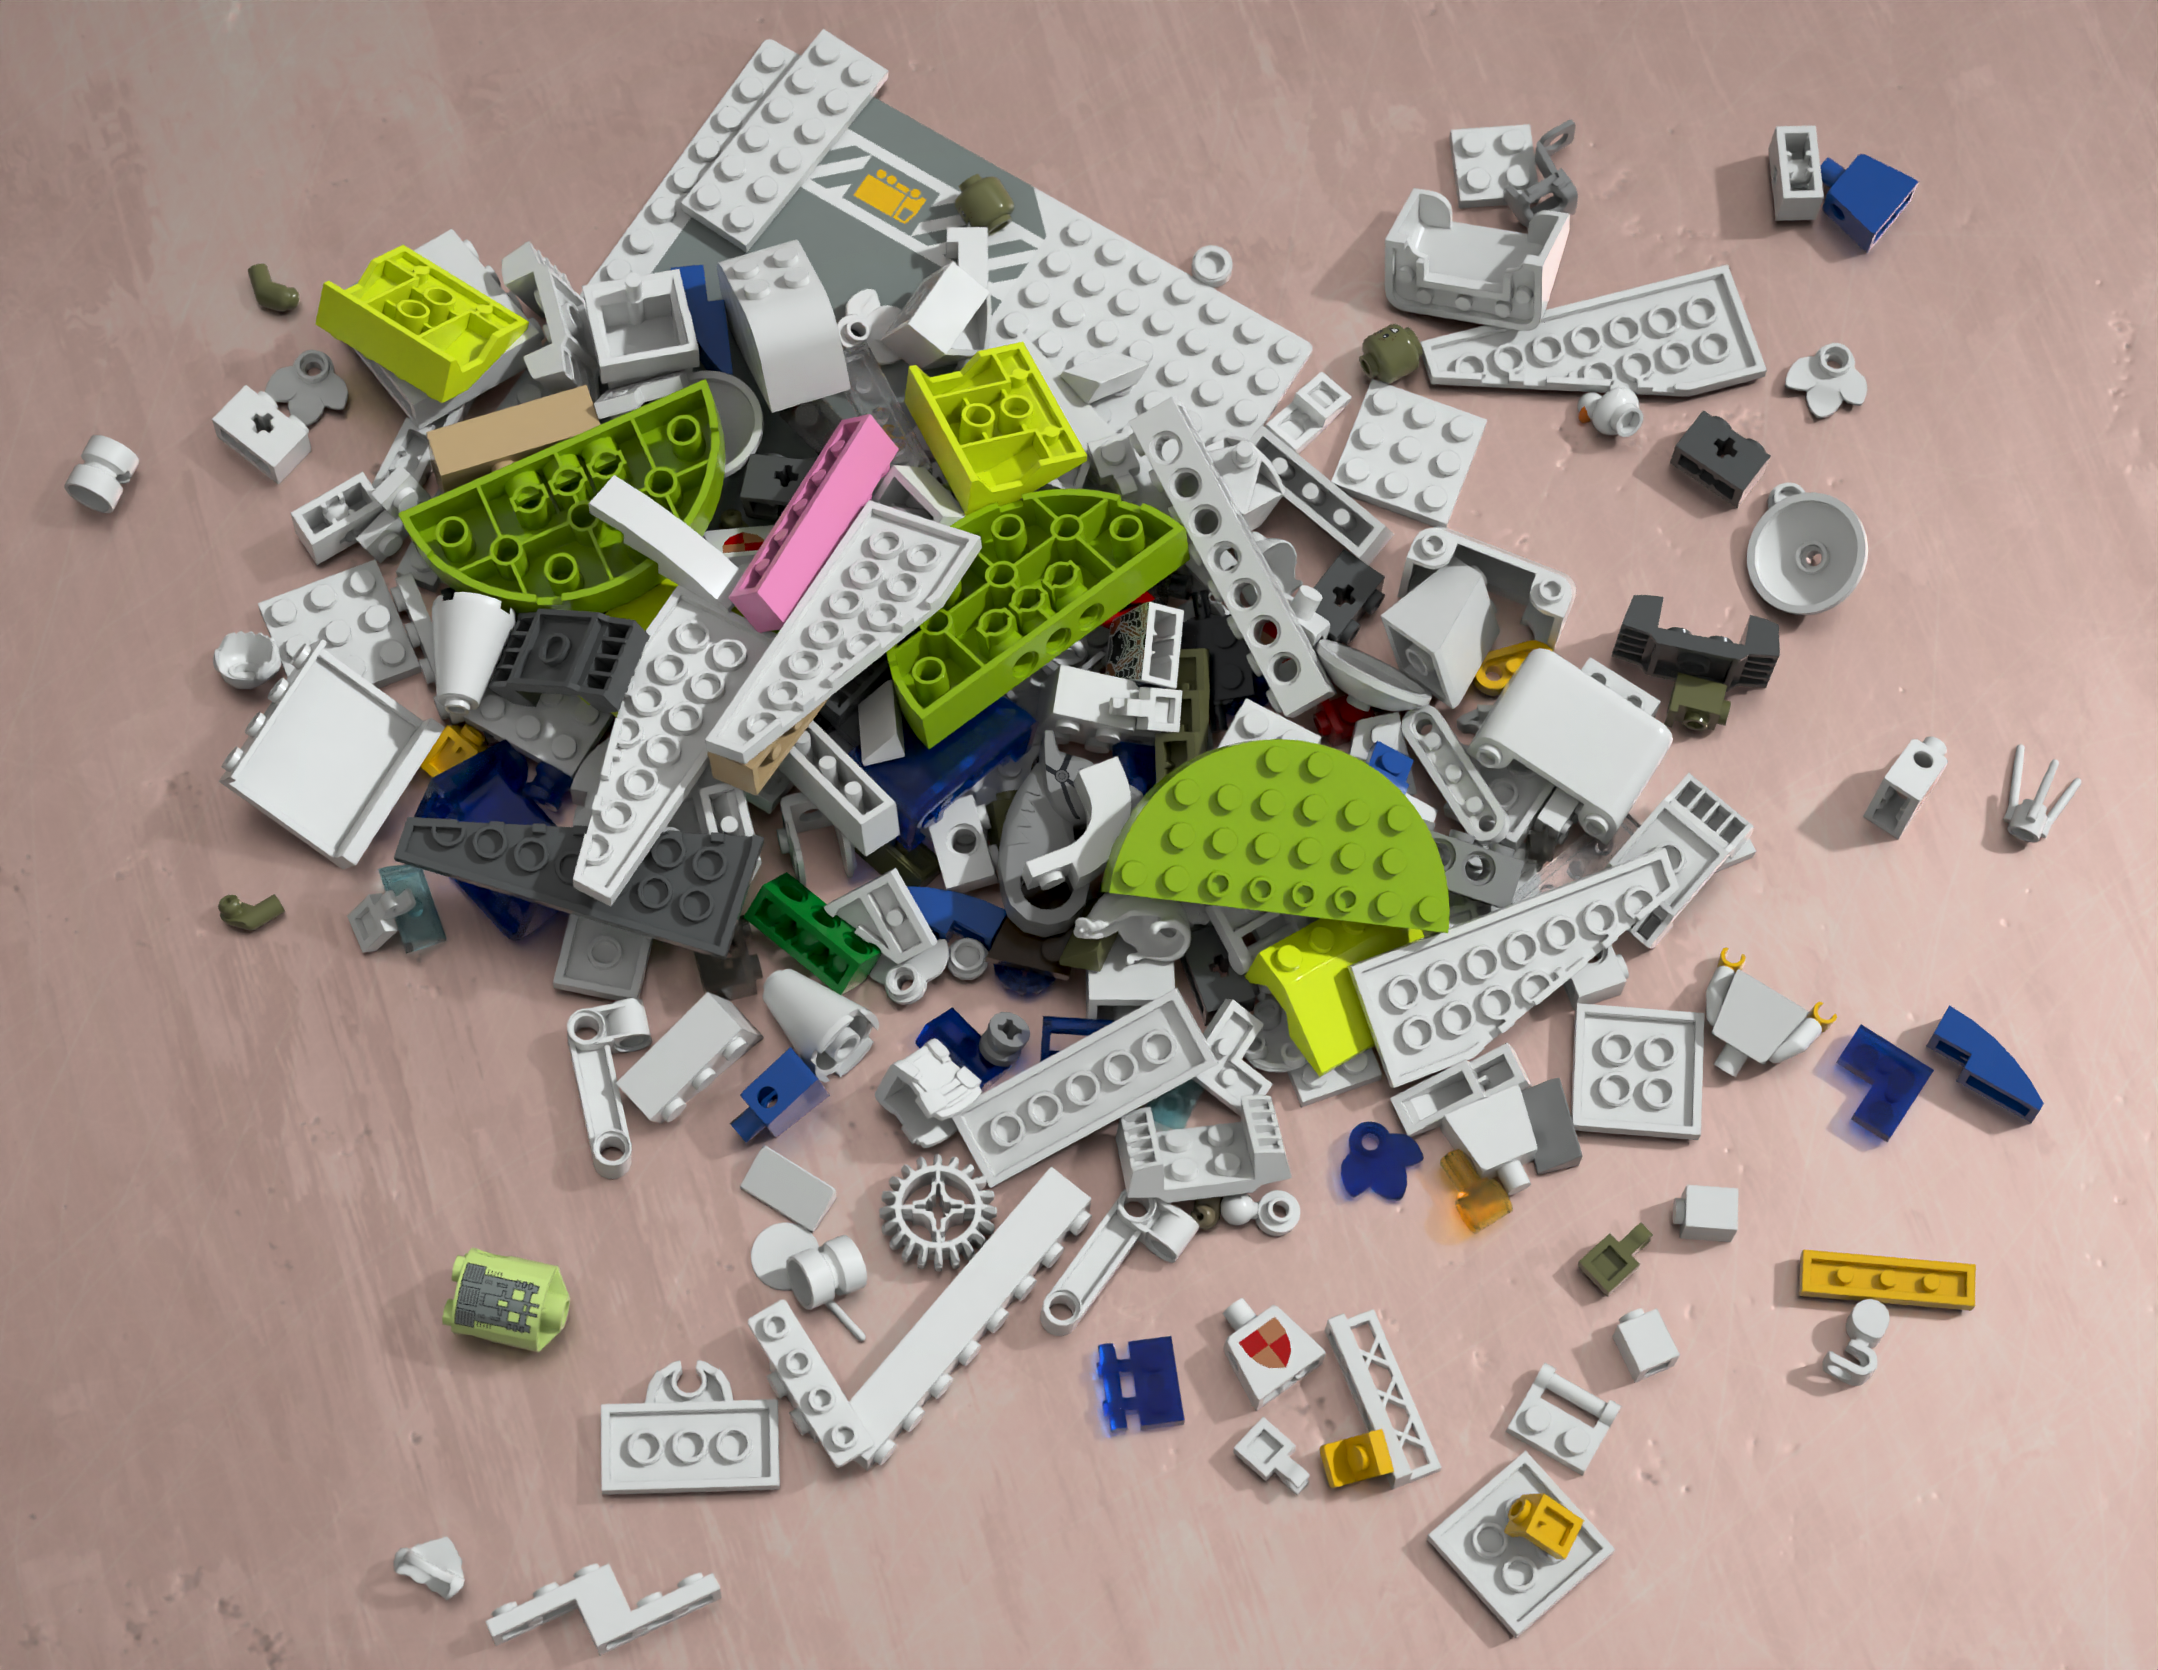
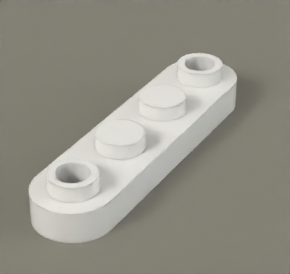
(420, 632)
(1455, 775)

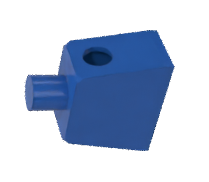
(1865, 197)
(791, 1085)

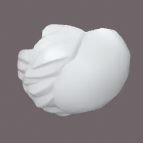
(247, 659)

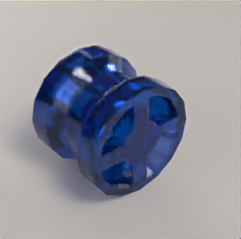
(548, 786)

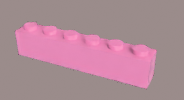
(814, 522)

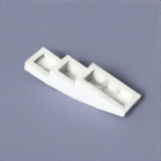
(412, 450)
(670, 542)

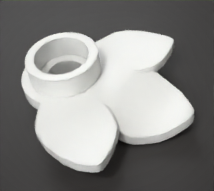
(871, 322)
(1825, 385)
(307, 393)
(919, 968)

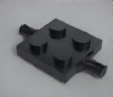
(1229, 669)

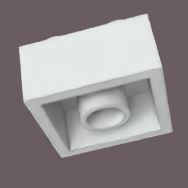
(1560, 814)

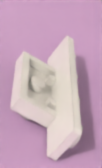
(808, 1385)

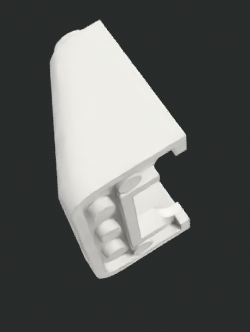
(1469, 268)
(1542, 589)
(1574, 738)

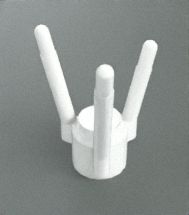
(2029, 818)

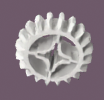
(922, 1214)

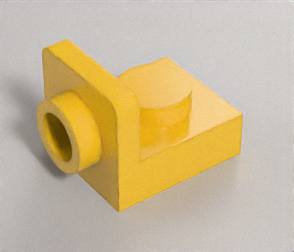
(452, 748)
(1356, 1458)
(1544, 1524)

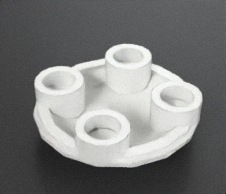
(1273, 1047)

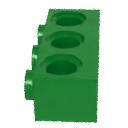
(803, 929)

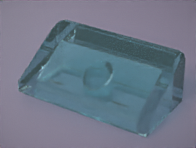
(422, 924)

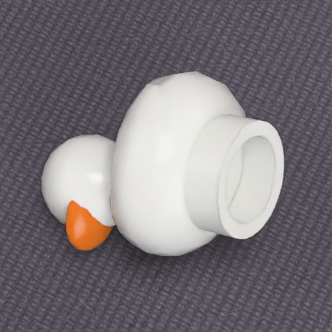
(1613, 412)

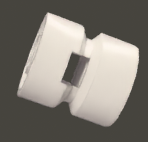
(104, 469)
(822, 1273)

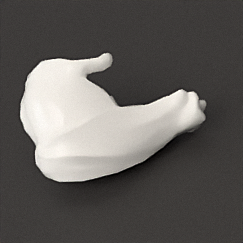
(1151, 925)

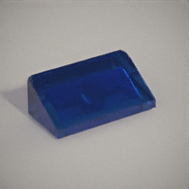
(963, 1046)

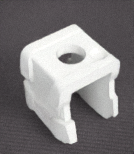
(797, 821)
(927, 1093)

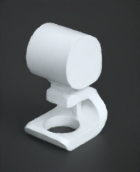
(1865, 1328)

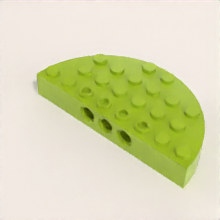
(529, 525)
(1035, 589)
(1286, 835)

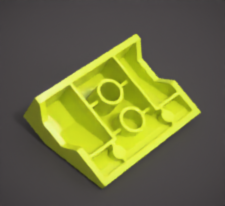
(420, 323)
(993, 427)
(1316, 989)

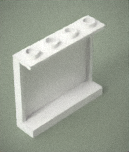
(329, 755)

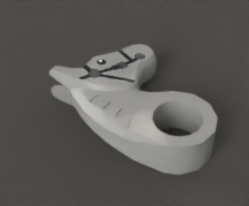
(1039, 823)

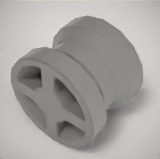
(1004, 1039)

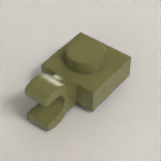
(1613, 1261)

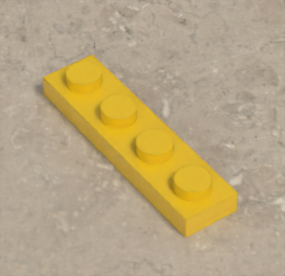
(1887, 1279)

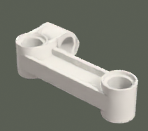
(620, 1028)
(1162, 1230)

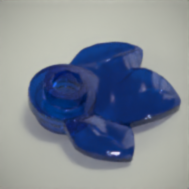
(1382, 1167)

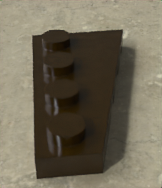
(1032, 952)

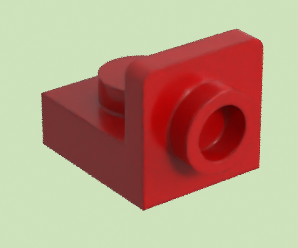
(1337, 720)

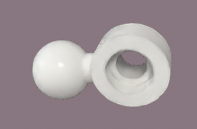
(1241, 1208)

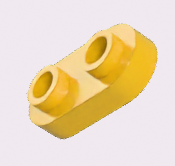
(1504, 663)

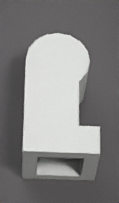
(971, 250)

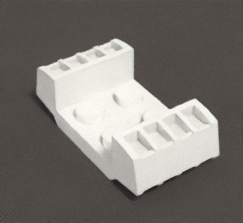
(571, 354)
(1698, 838)
(1202, 1159)

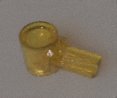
(1480, 1200)

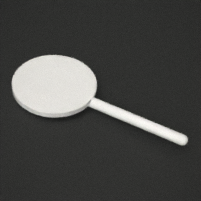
(770, 1256)

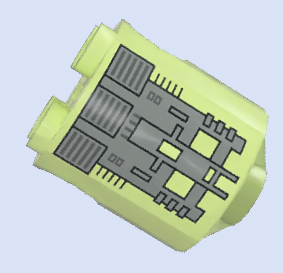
(507, 1300)

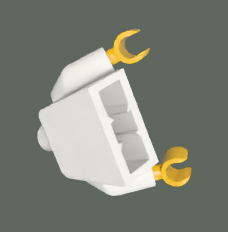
(1756, 1019)

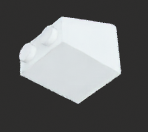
(1444, 630)
(1125, 988)

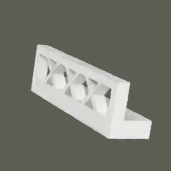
(1369, 1398)

